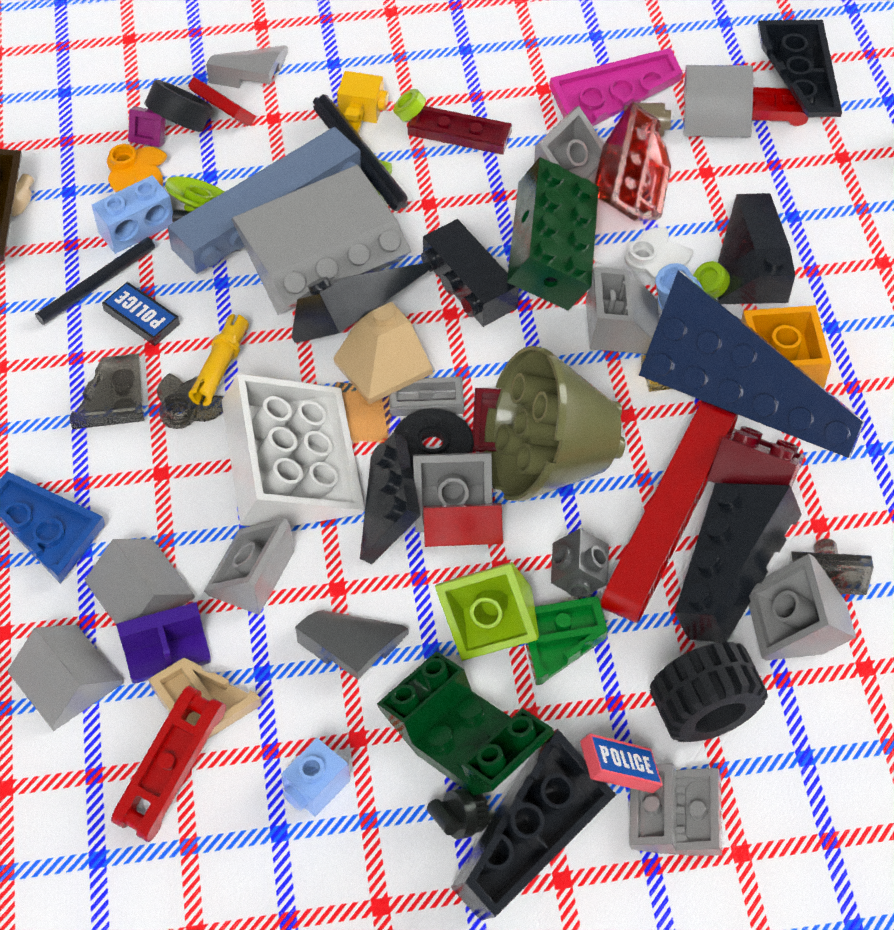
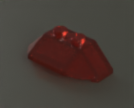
(634, 166)

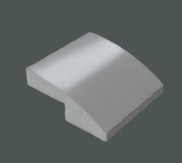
(718, 100)
(680, 815)

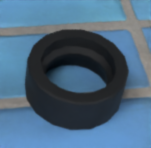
(178, 105)

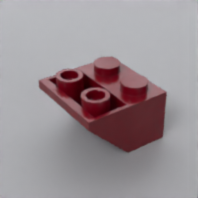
(752, 460)

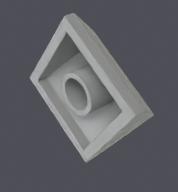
(572, 145)
(452, 480)
(252, 565)
(136, 580)
(62, 673)

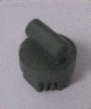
(460, 813)

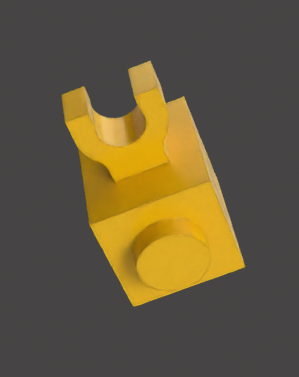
(361, 98)

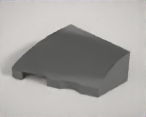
(348, 640)

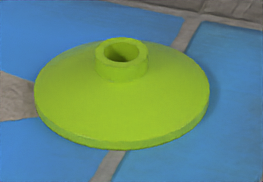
(191, 191)

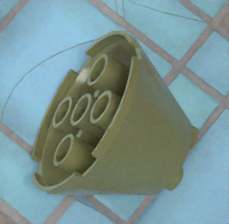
(549, 427)

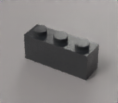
(469, 273)

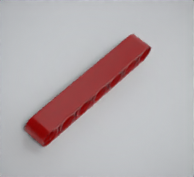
(667, 514)

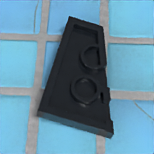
(390, 498)

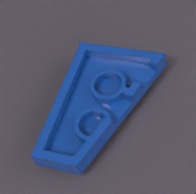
(47, 524)

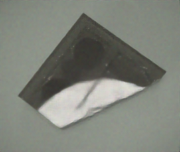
(112, 394)

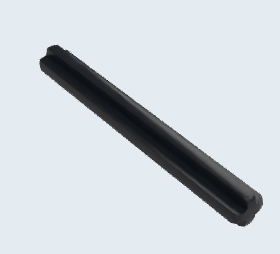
(370, 164)

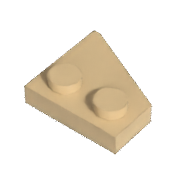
(172, 681)

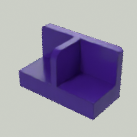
(163, 639)

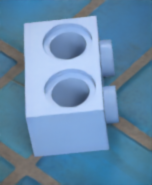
(133, 214)

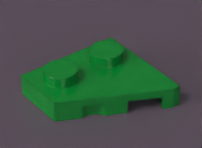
(565, 634)

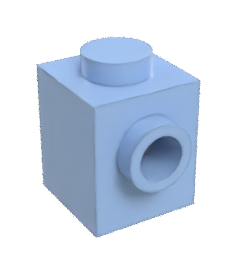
(315, 778)

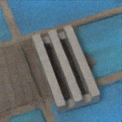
(409, 403)

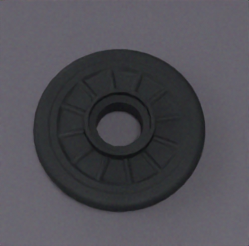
(435, 423)

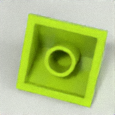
(489, 610)

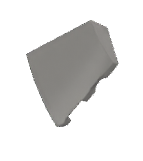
(250, 65)

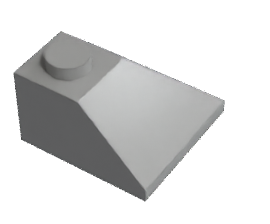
(799, 612)

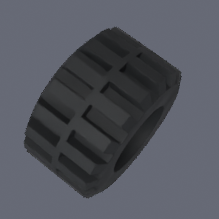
(708, 692)

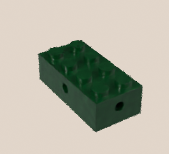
(553, 234)

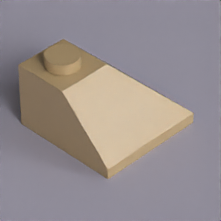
(382, 354)

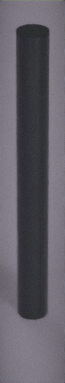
(95, 281)

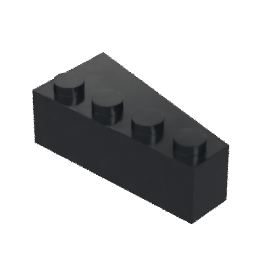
(731, 555)
(532, 825)

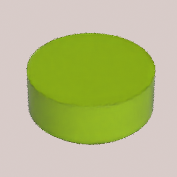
(409, 104)
(713, 278)

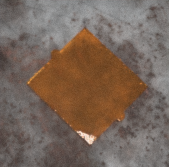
(364, 420)

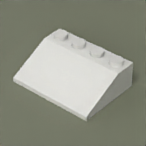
(290, 451)

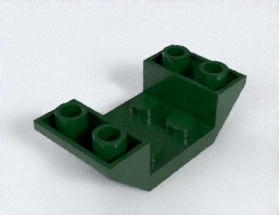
(458, 728)

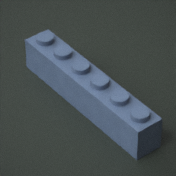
(209, 232)

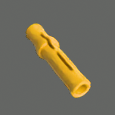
(224, 349)

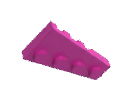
(611, 86)

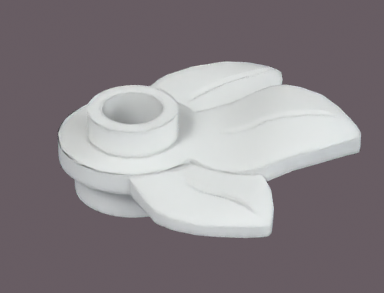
(654, 252)

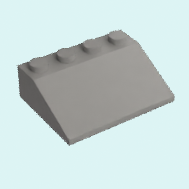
(318, 232)

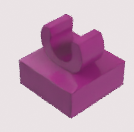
(146, 127)

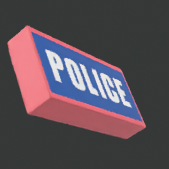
(620, 763)

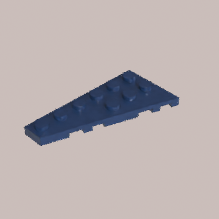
(727, 364)

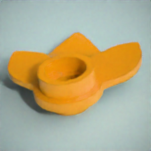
(133, 165)

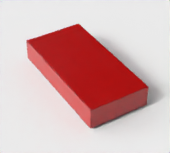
(221, 102)
(463, 524)

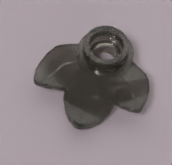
(175, 399)

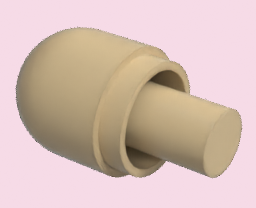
(23, 194)

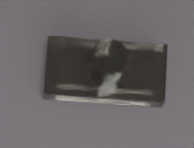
(847, 572)

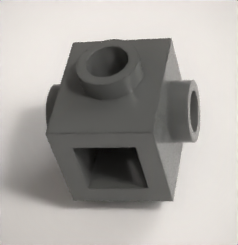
(579, 563)

